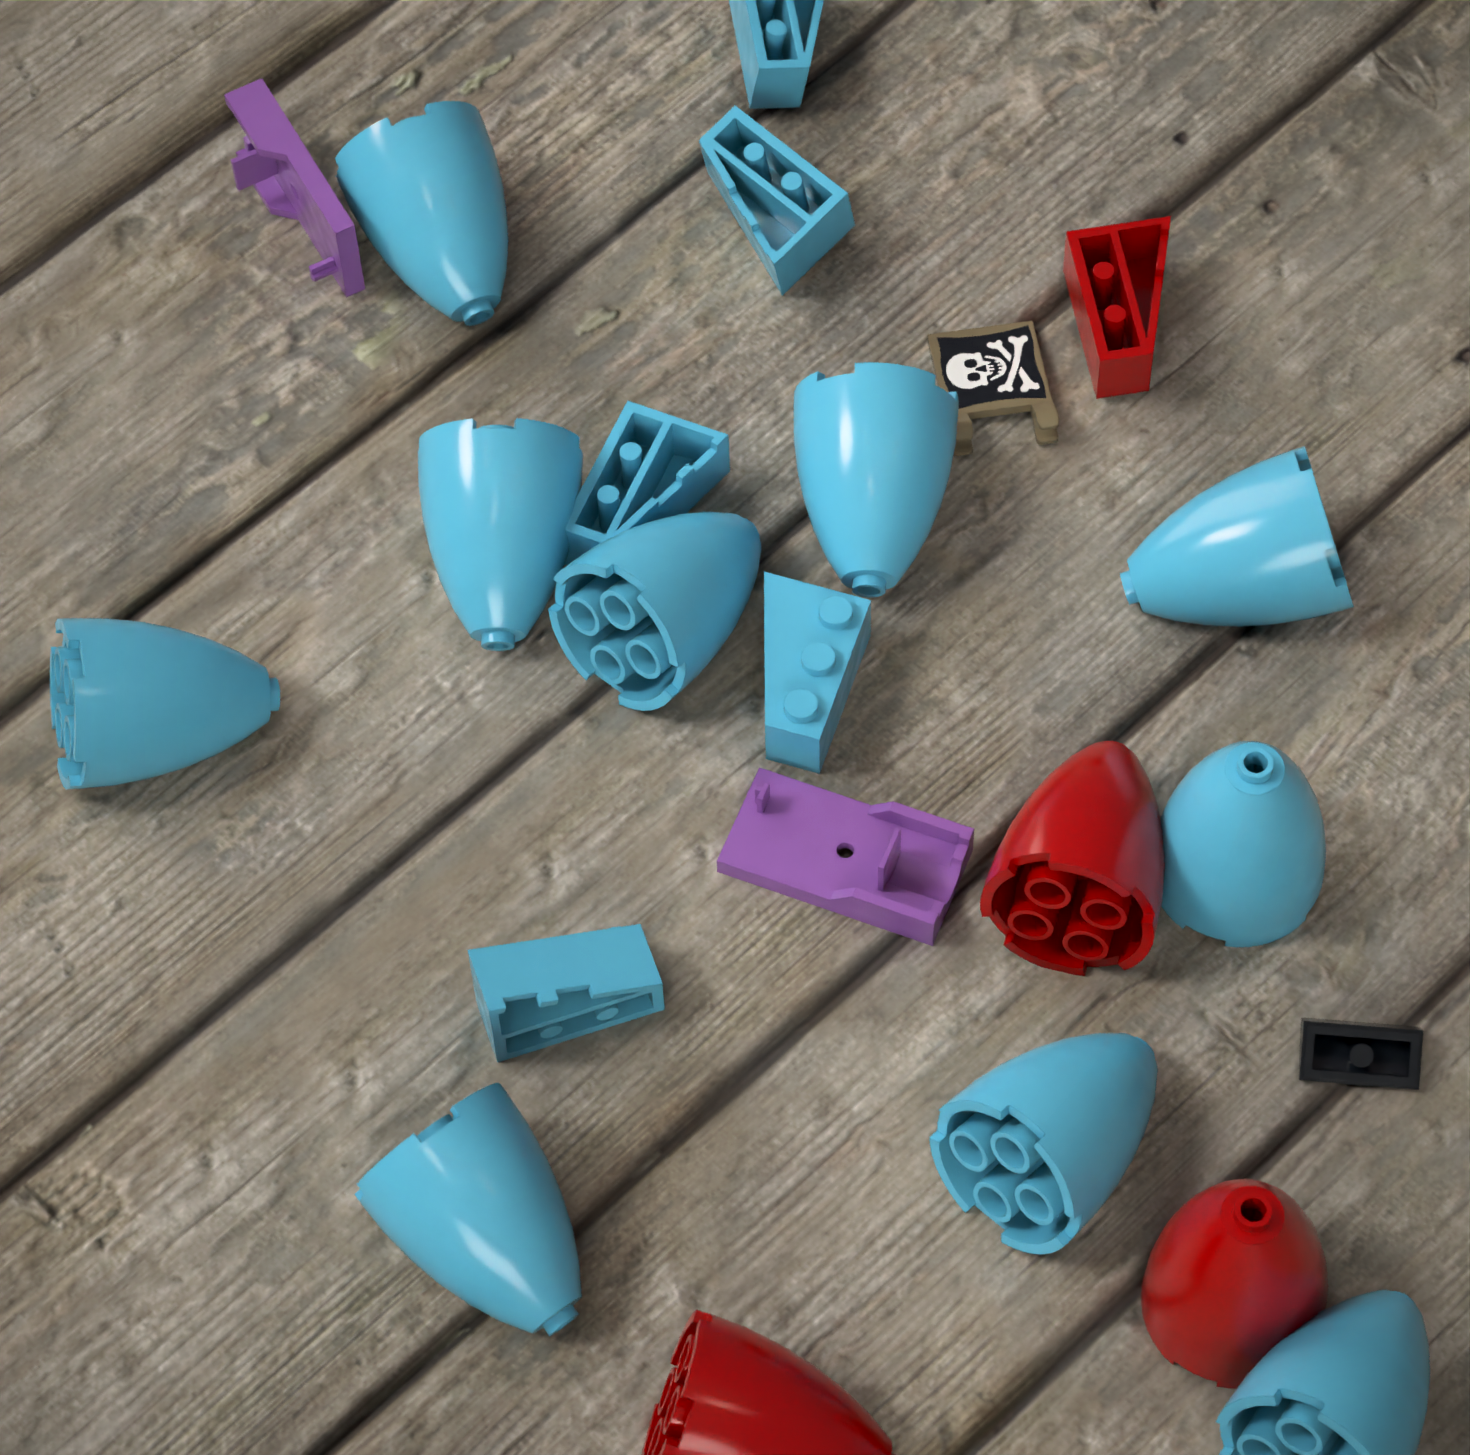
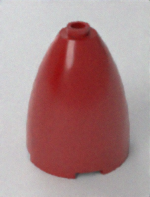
(1081, 866)
(1232, 1279)
(753, 1398)

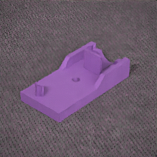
(293, 184)
(900, 864)

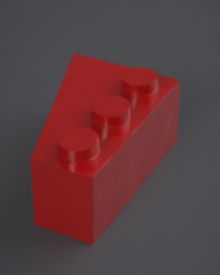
(1116, 299)

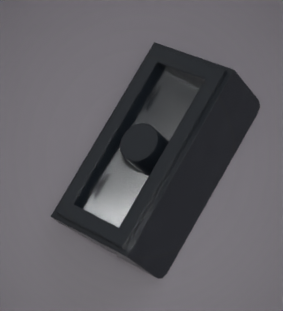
(1360, 1053)

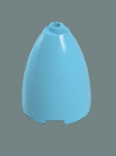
(433, 206)
(873, 467)
(498, 519)
(1243, 552)
(656, 603)
(148, 700)
(1243, 846)
(1047, 1136)
(481, 1213)
(1337, 1385)

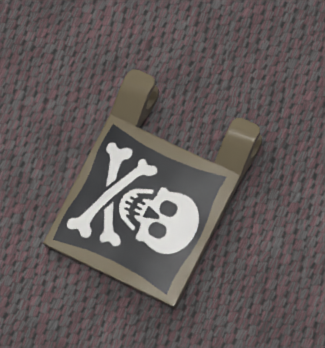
(994, 374)

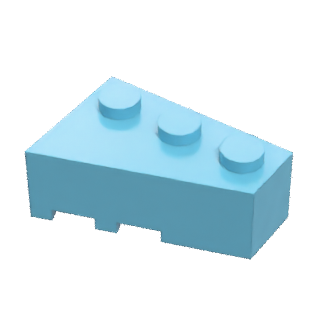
(775, 48)
(776, 197)
(645, 473)
(810, 665)
(563, 987)

